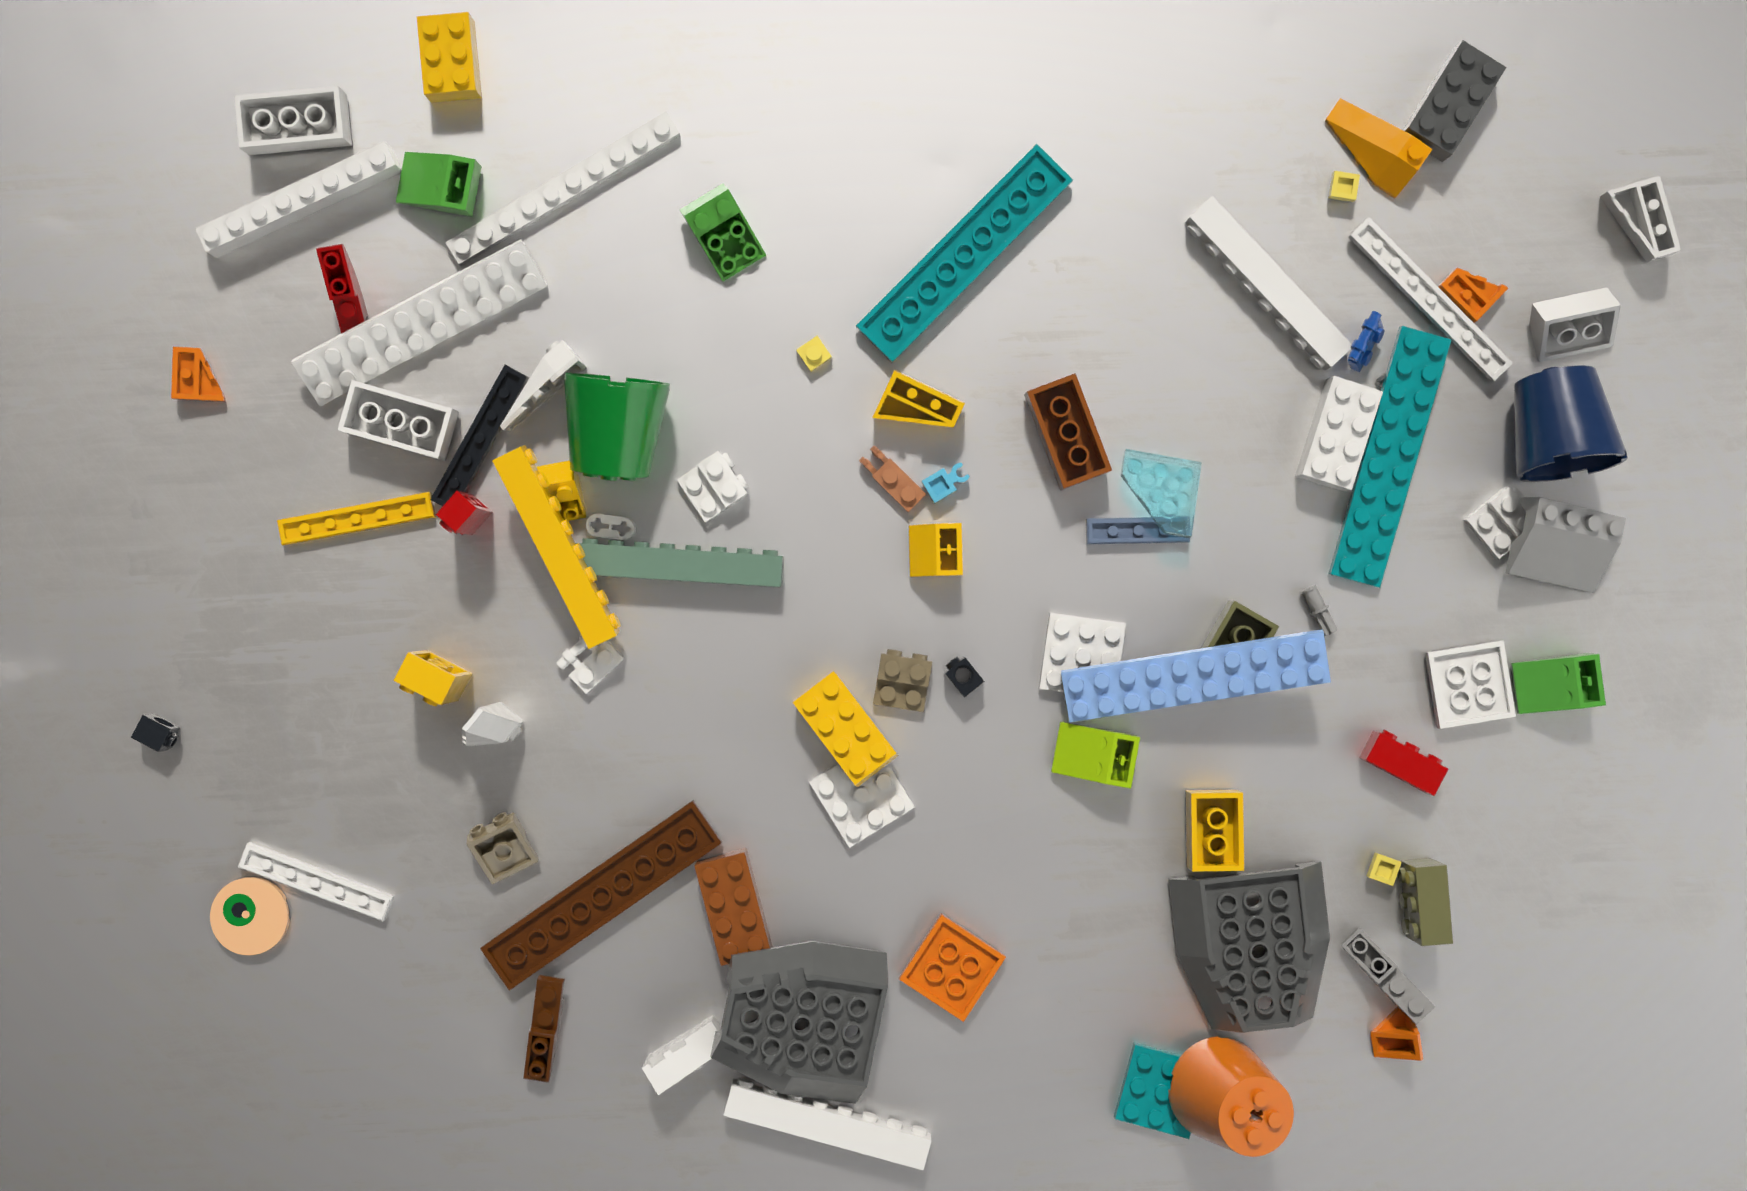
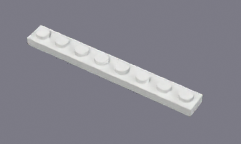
(1430, 300)

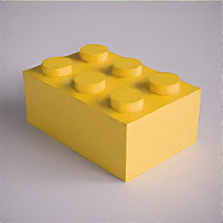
(449, 57)
(432, 677)
(1214, 830)

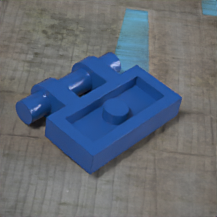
(1361, 348)

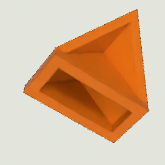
(1397, 1038)

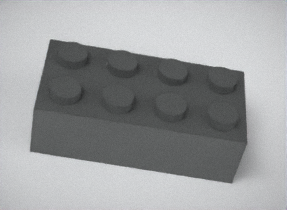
(1454, 99)

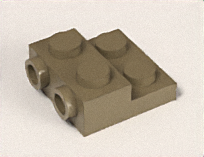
(902, 681)
(501, 847)

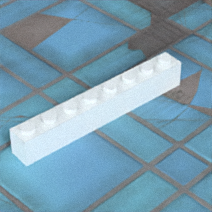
(299, 200)
(1268, 284)
(829, 1124)

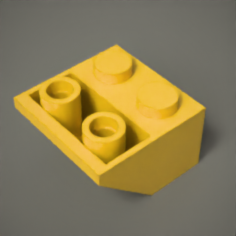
(567, 488)
(935, 550)

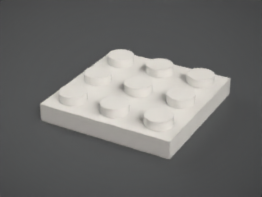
(1078, 643)
(1470, 684)
(863, 808)

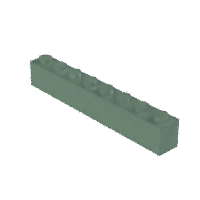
(683, 565)

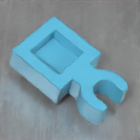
(942, 484)

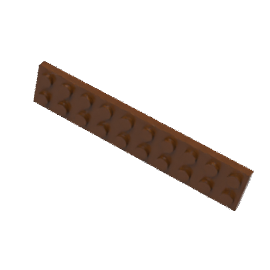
(601, 895)

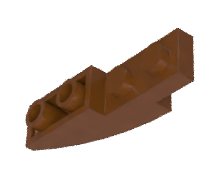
(544, 1028)

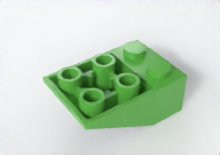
(439, 182)
(723, 232)
(1558, 683)

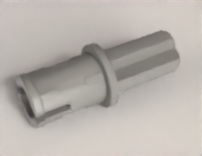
(1319, 610)

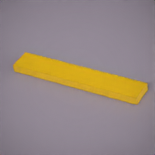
(356, 518)

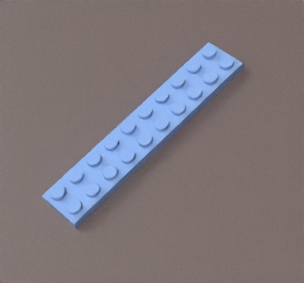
(1196, 676)

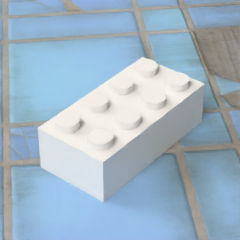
(292, 120)
(398, 420)
(1339, 433)

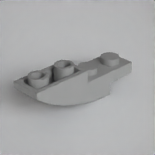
(1387, 976)

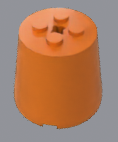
(1230, 1097)

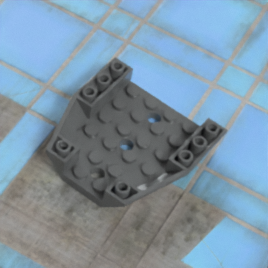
(1220, 930)
(811, 981)

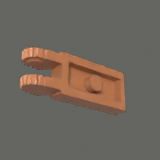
(894, 480)

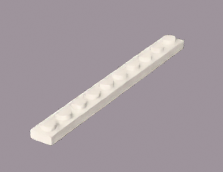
(563, 188)

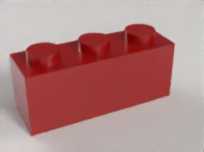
(463, 514)
(1404, 762)

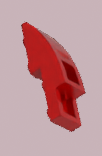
(342, 286)

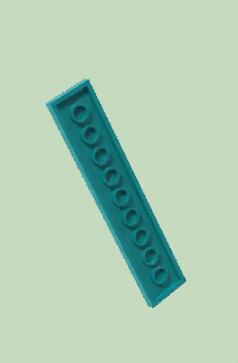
(964, 253)
(1390, 456)

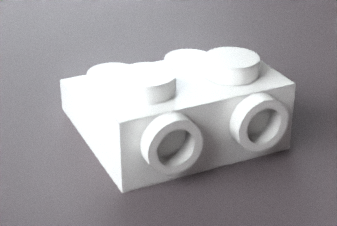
(713, 486)
(1498, 521)

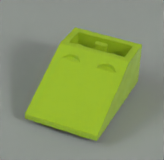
(1095, 754)

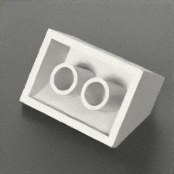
(1574, 324)

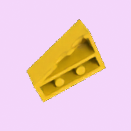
(917, 402)

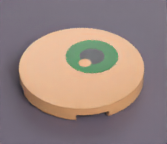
(250, 916)

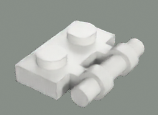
(594, 667)

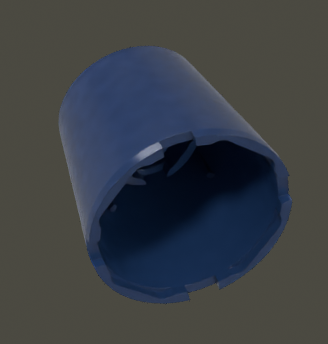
(1564, 425)

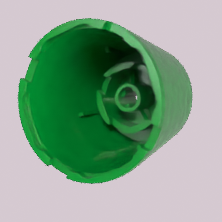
(613, 424)

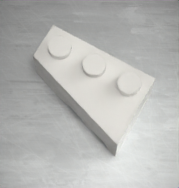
(1645, 217)
(681, 1056)

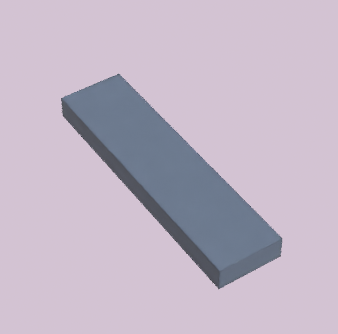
(1127, 531)

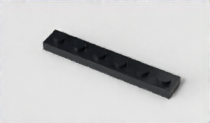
(480, 435)

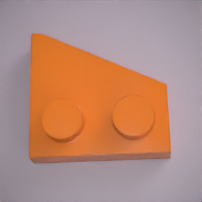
(1471, 293)
(193, 376)

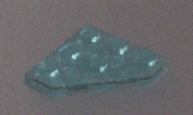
(1164, 488)

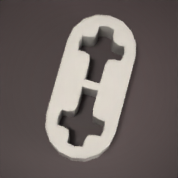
(610, 533)

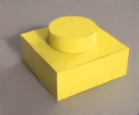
(1344, 186)
(814, 353)
(1383, 869)

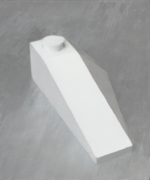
(544, 382)
(491, 726)

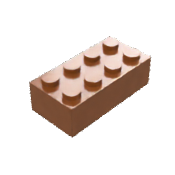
(1067, 431)
(732, 904)

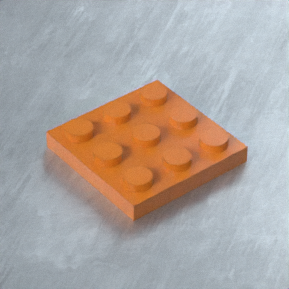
(952, 967)

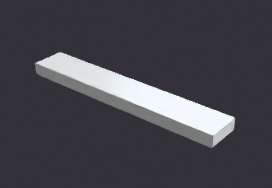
(316, 881)

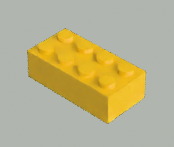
(845, 729)

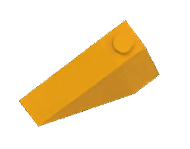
(1381, 148)

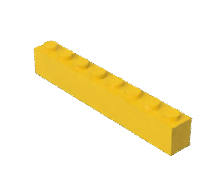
(557, 546)

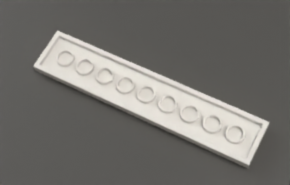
(420, 322)

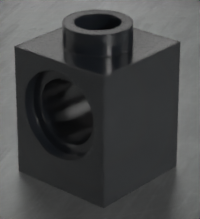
(974, 678)
(156, 732)

